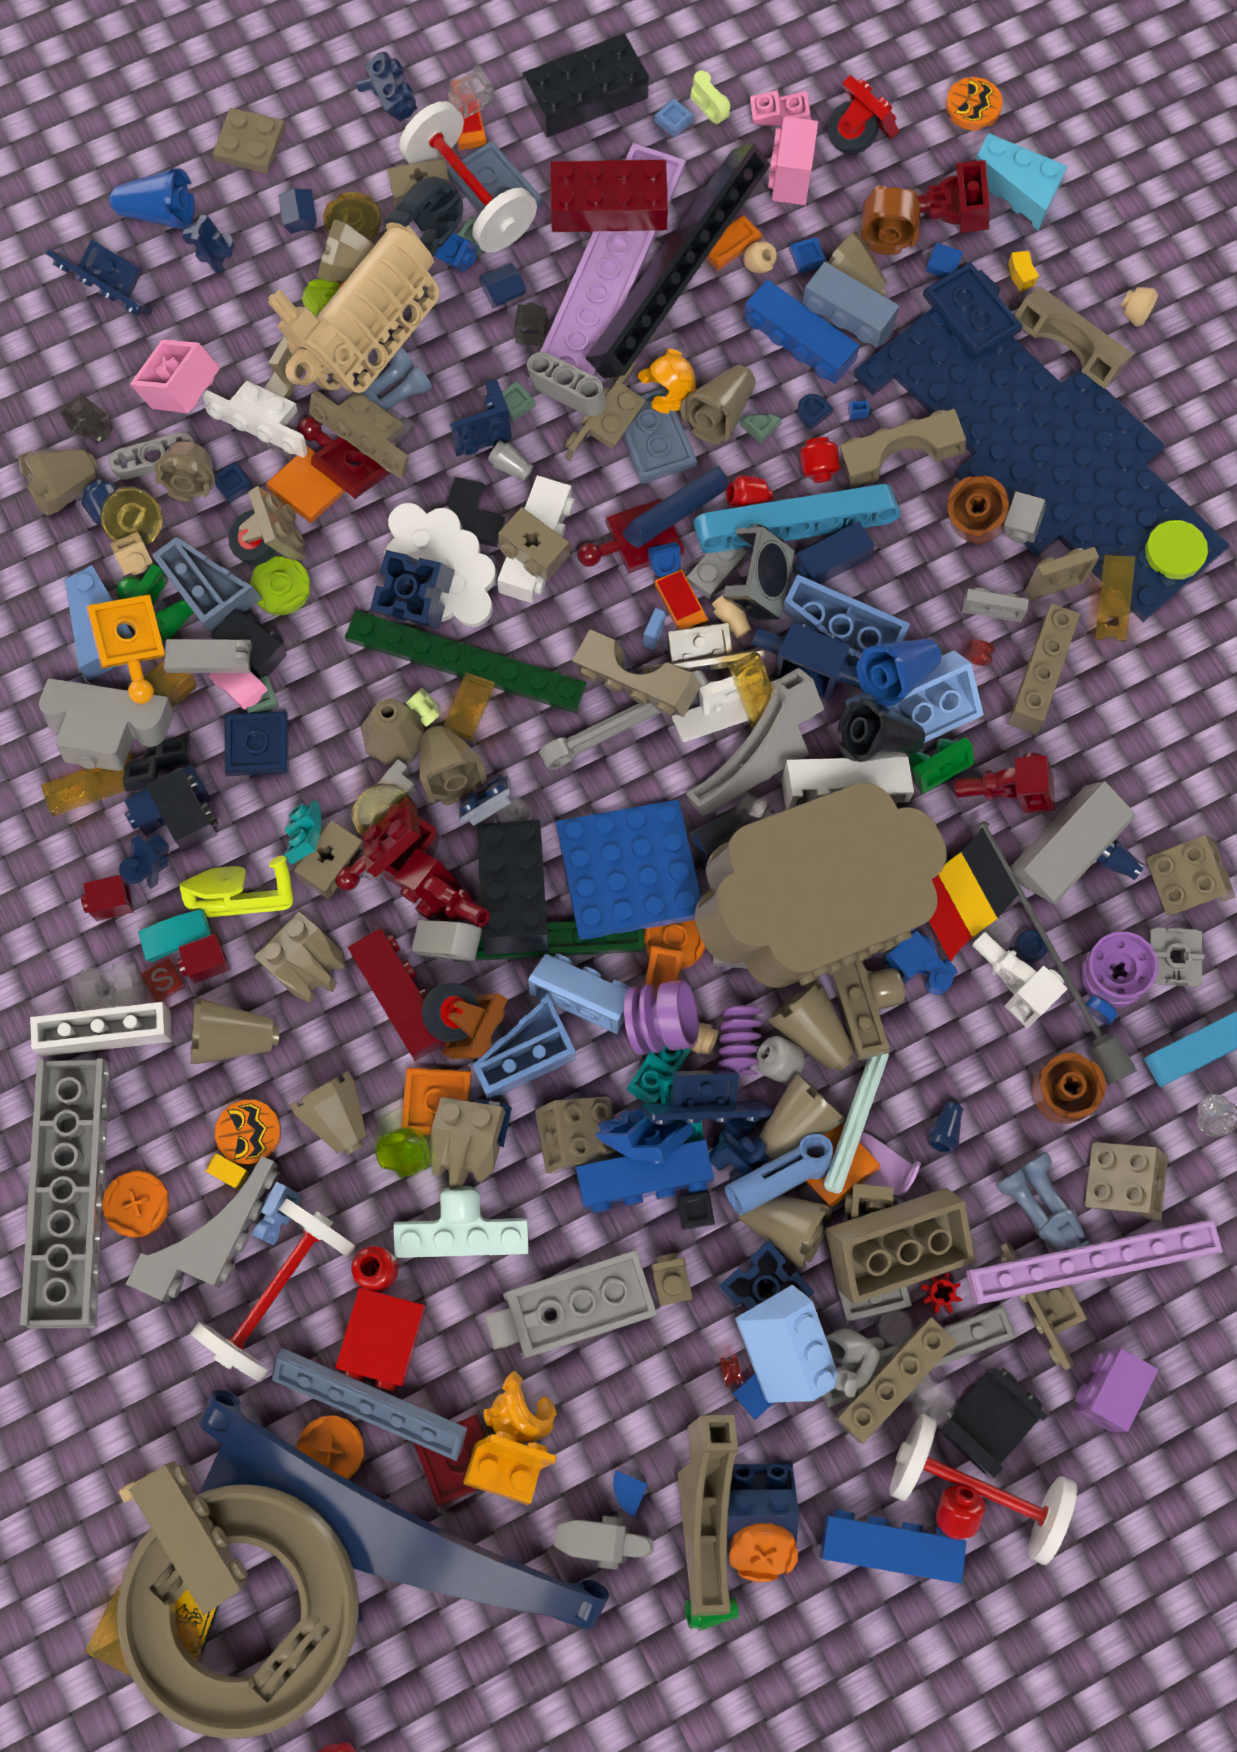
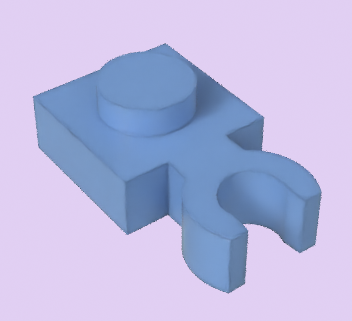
(269, 1227)

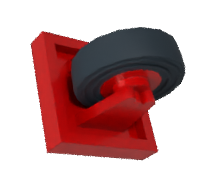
(856, 122)

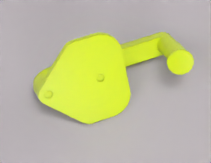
(222, 887)

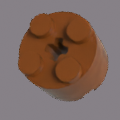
(890, 220)
(978, 492)
(1073, 1071)

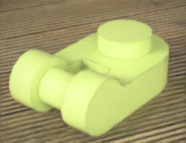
(708, 98)
(425, 706)

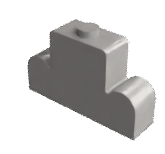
(101, 722)

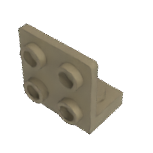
(1190, 875)
(569, 1132)
(1127, 1179)

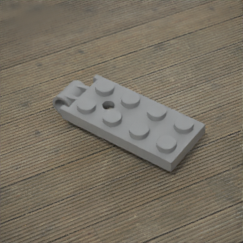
(586, 1304)

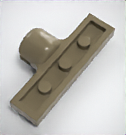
(861, 999)

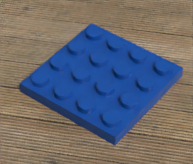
(629, 869)

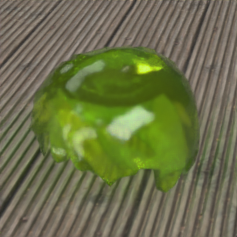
(403, 1151)

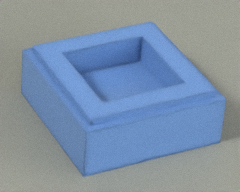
(674, 118)
(654, 629)

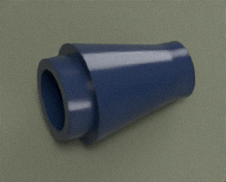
(1120, 860)
(946, 1130)

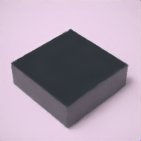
(695, 1210)

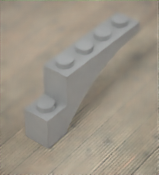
(767, 747)
(210, 1249)

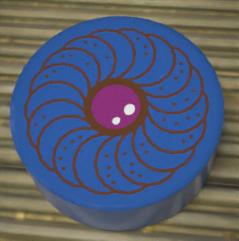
(1101, 1010)

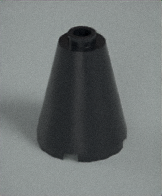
(877, 732)

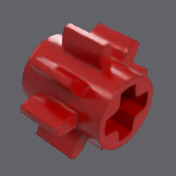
(949, 1298)

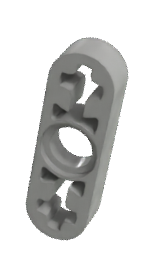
(128, 453)

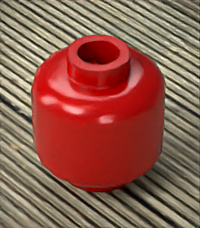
(820, 459)
(748, 491)
(367, 1261)
(960, 1512)

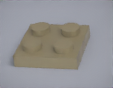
(249, 140)
(1061, 574)

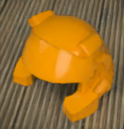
(674, 374)
(512, 1415)

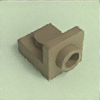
(868, 1196)
(671, 1280)

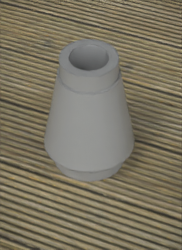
(509, 460)

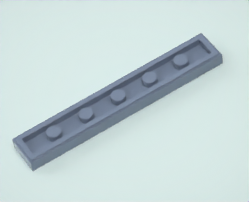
(369, 1404)

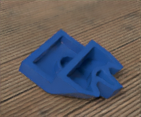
(642, 1139)

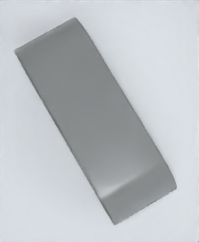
(550, 376)
(446, 940)

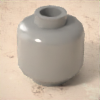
(780, 1059)

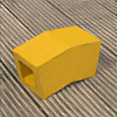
(1022, 270)
(226, 1171)

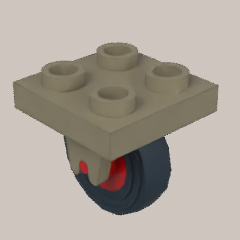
(265, 530)

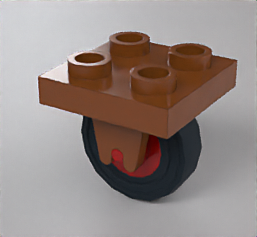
(462, 1019)

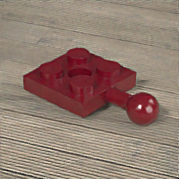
(334, 460)
(632, 557)
(383, 844)

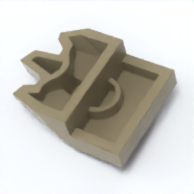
(301, 958)
(465, 1139)

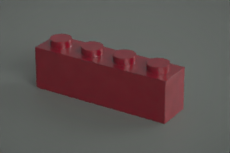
(395, 990)

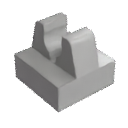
(399, 776)

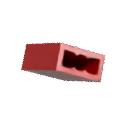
(380, 1339)

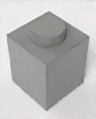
(1024, 518)

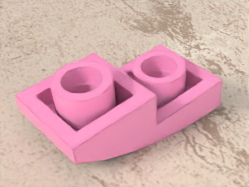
(771, 109)
(242, 688)

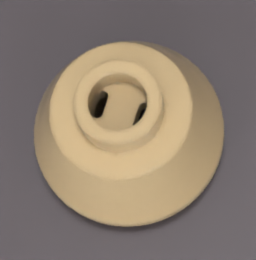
(1139, 304)

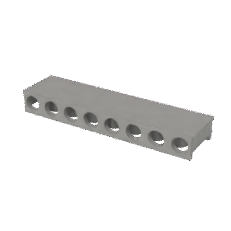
(65, 1195)

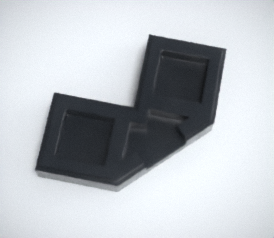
(464, 502)
(145, 770)

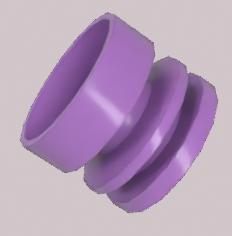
(1131, 956)
(661, 1017)

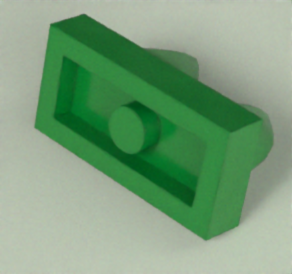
(950, 760)

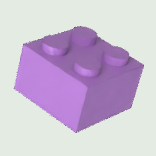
(1115, 1390)

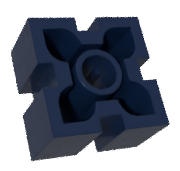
(425, 578)
(765, 1268)

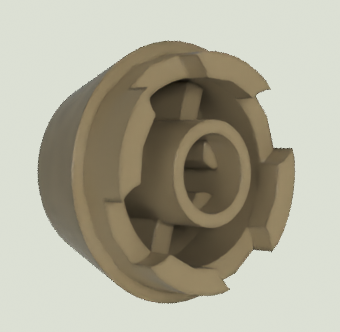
(185, 471)

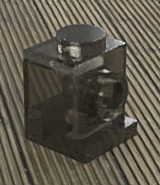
(533, 318)
(87, 419)

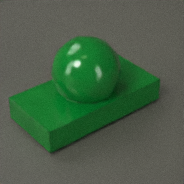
(151, 584)

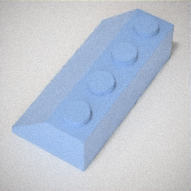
(942, 699)

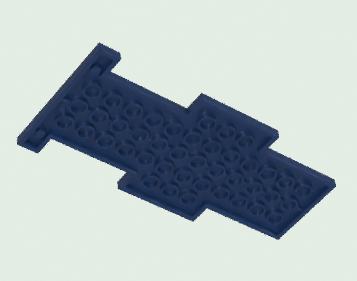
(1048, 442)

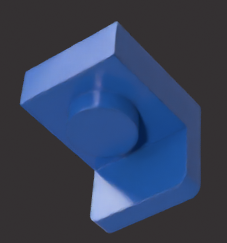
(457, 252)

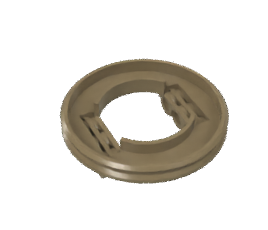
(298, 1668)

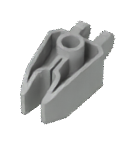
(602, 1541)

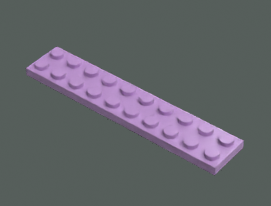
(604, 279)

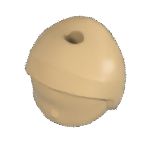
(760, 257)

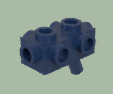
(389, 85)

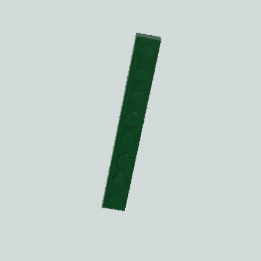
(460, 658)

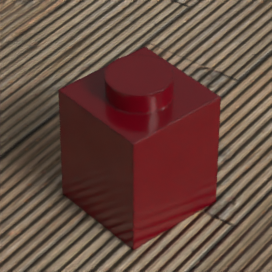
(107, 898)
(203, 959)

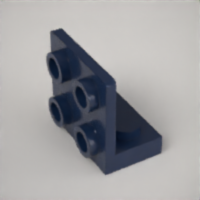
(483, 428)

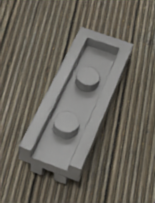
(207, 656)

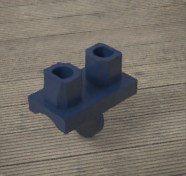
(209, 242)
(145, 860)
(743, 1154)

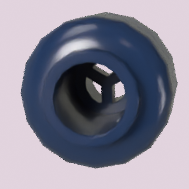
(94, 497)

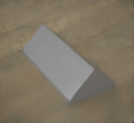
(1072, 841)

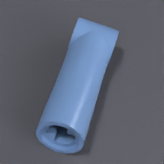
(781, 1174)

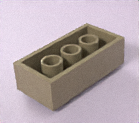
(900, 1245)

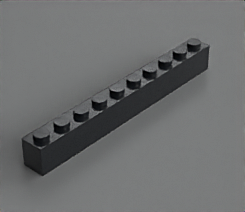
(678, 262)

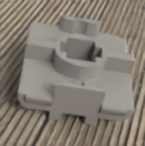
(1189, 944)

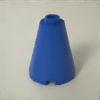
(156, 199)
(896, 668)

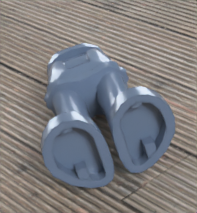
(400, 366)
(1059, 1230)

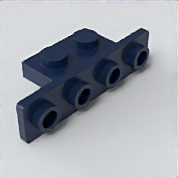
(106, 270)
(705, 1096)

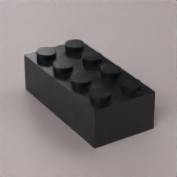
(585, 85)
(512, 887)

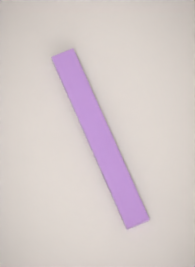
(1093, 1262)

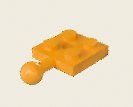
(116, 651)

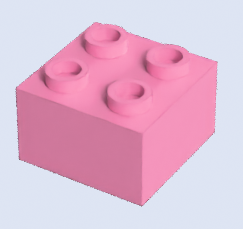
(792, 160)
(175, 376)

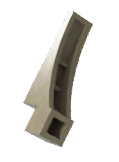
(704, 1508)

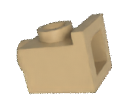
(131, 554)

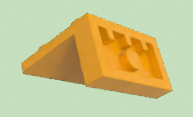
(507, 1467)

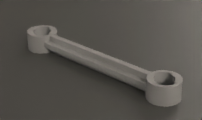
(563, 750)

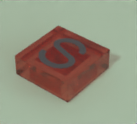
(163, 980)

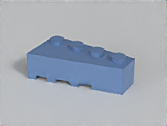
(842, 617)

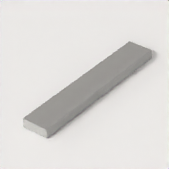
(970, 1334)

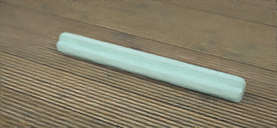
(855, 1123)

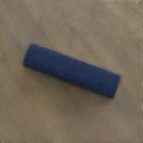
(676, 507)

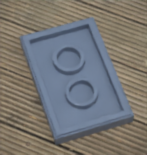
(494, 173)
(658, 442)

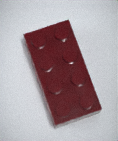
(609, 195)

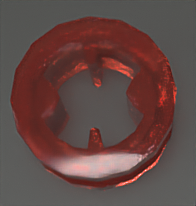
(980, 652)
(730, 1370)

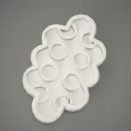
(441, 539)

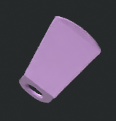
(894, 1169)

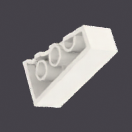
(814, 778)

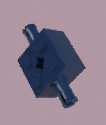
(812, 652)

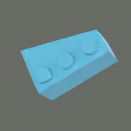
(1021, 177)

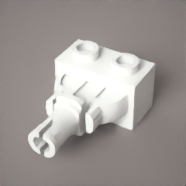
(1031, 989)

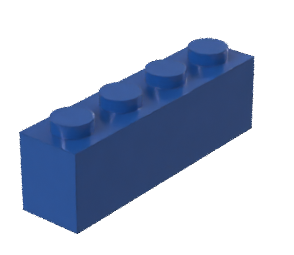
(801, 332)
(632, 1180)
(892, 1548)

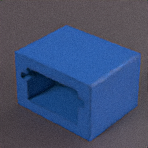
(858, 410)

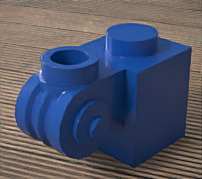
(919, 957)

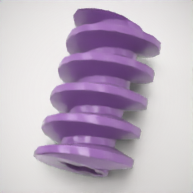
(738, 1039)

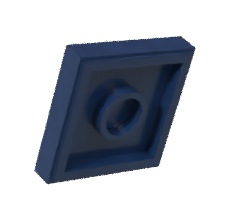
(256, 743)

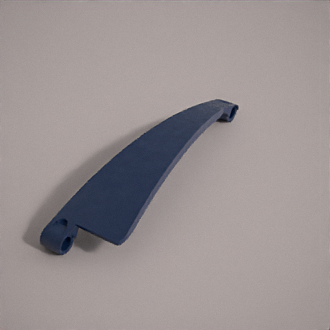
(383, 1536)

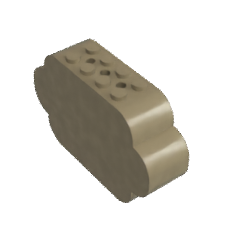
(821, 886)

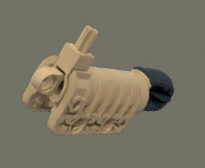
(374, 295)

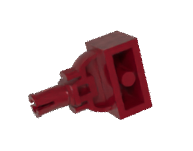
(960, 198)
(1028, 781)
(437, 892)

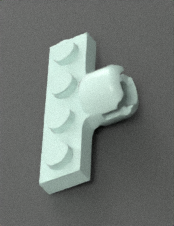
(460, 1230)

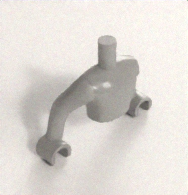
(852, 1347)

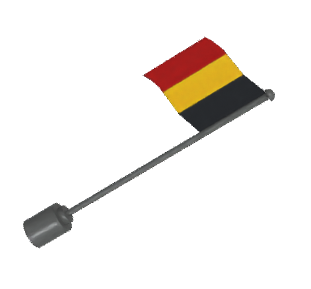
(972, 895)

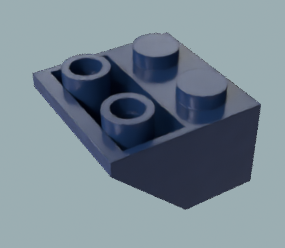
(762, 1496)

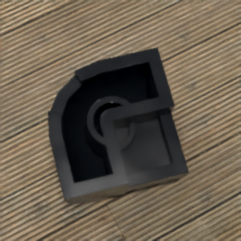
(718, 832)

